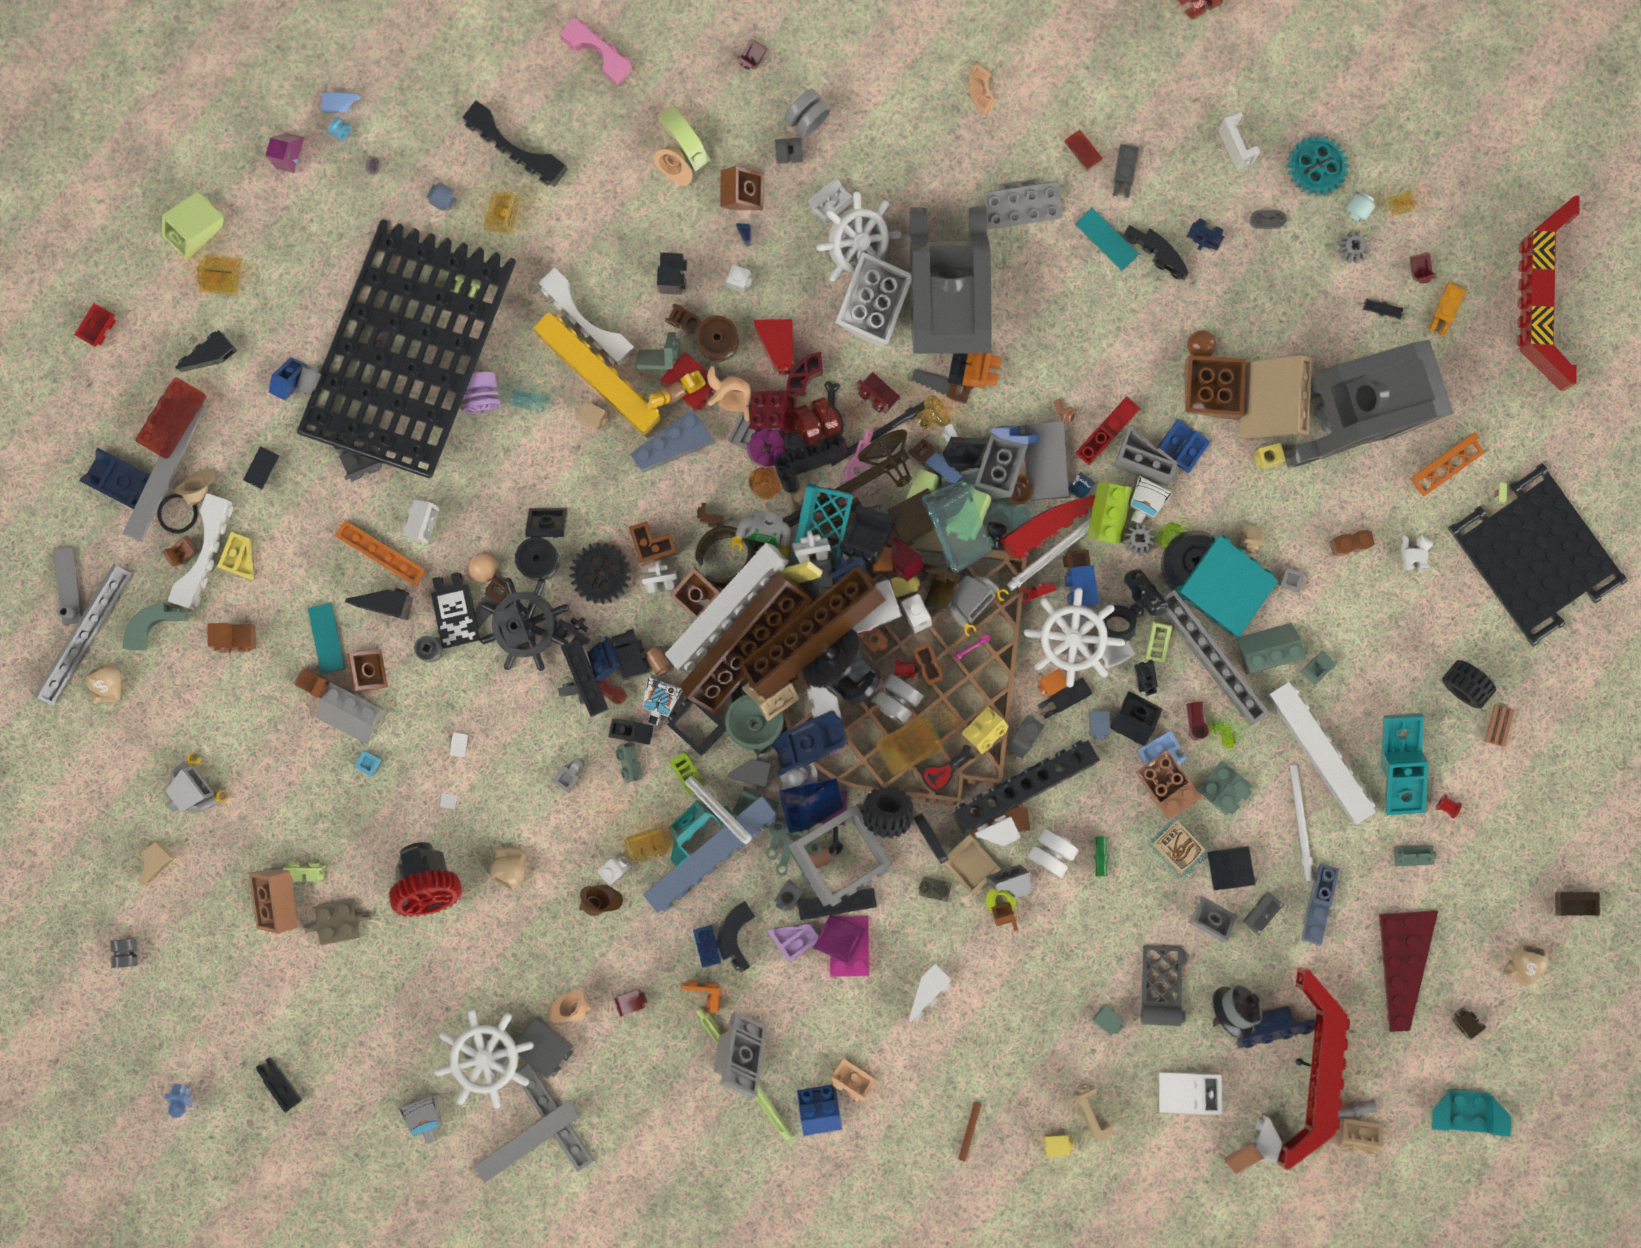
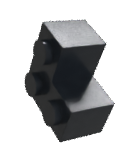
(670, 273)

